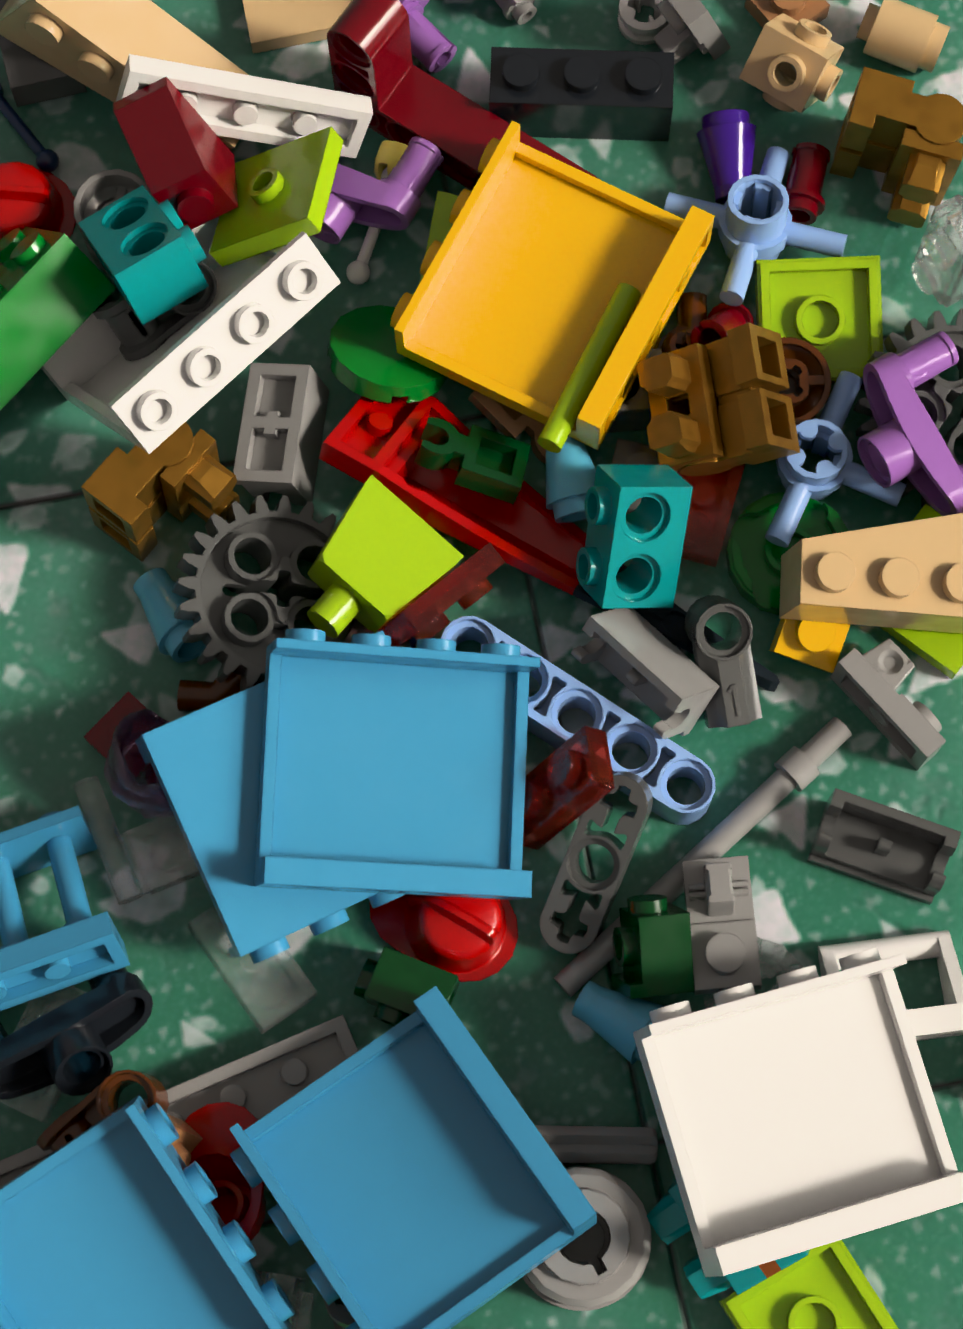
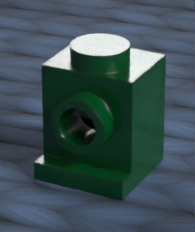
(653, 948)
(398, 981)

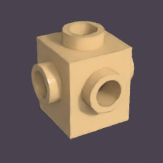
(793, 63)

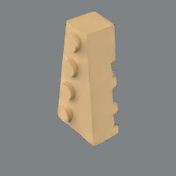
(96, 36)
(879, 576)

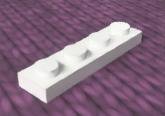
(256, 106)

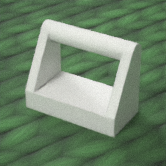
(927, 1021)

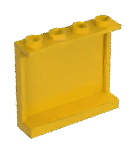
(531, 276)

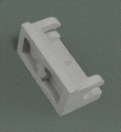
(281, 431)
(648, 668)

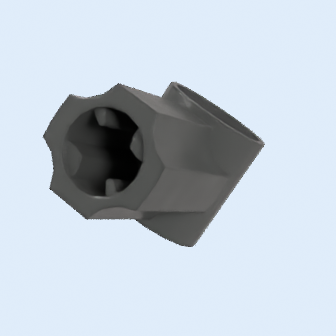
(726, 663)

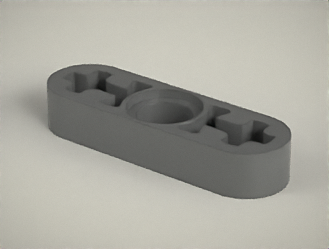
(562, 899)

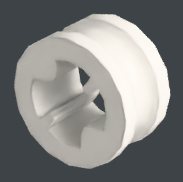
(636, 31)

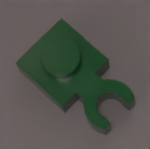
(482, 459)

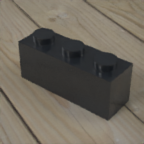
(584, 92)

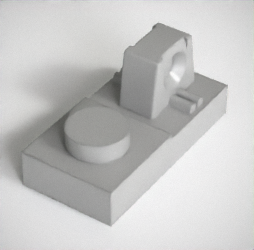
(689, 29)
(872, 685)
(721, 923)

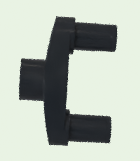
(75, 1039)

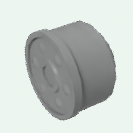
(604, 1259)

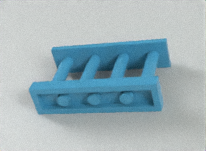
(67, 955)

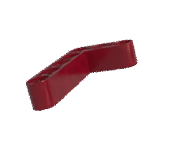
(374, 59)

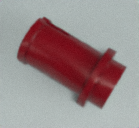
(807, 181)
(720, 319)

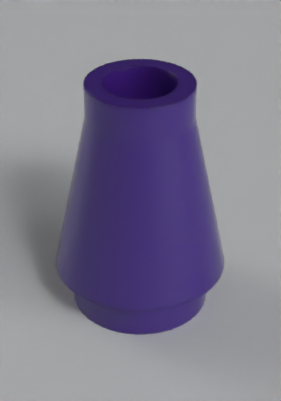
(727, 148)

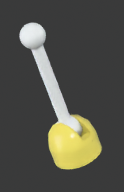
(385, 160)

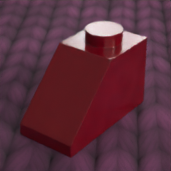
(178, 153)

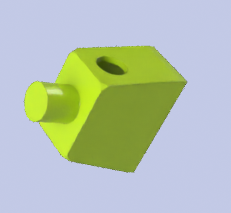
(376, 562)

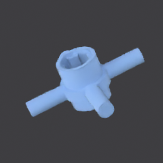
(757, 224)
(826, 439)

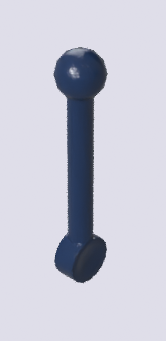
(46, 159)

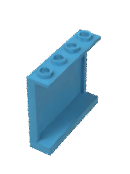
(393, 767)
(212, 785)
(413, 1177)
(126, 1239)

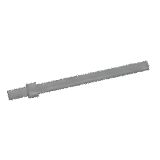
(793, 771)

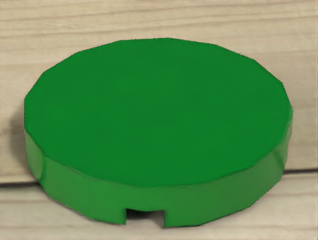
(368, 362)
(756, 562)

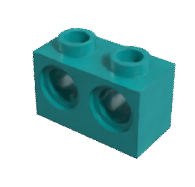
(146, 253)
(648, 535)

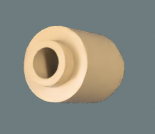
(902, 35)

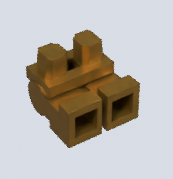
(904, 137)
(720, 403)
(137, 488)

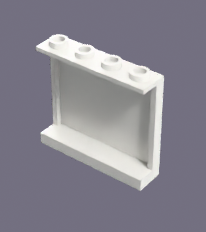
(161, 391)
(797, 1113)

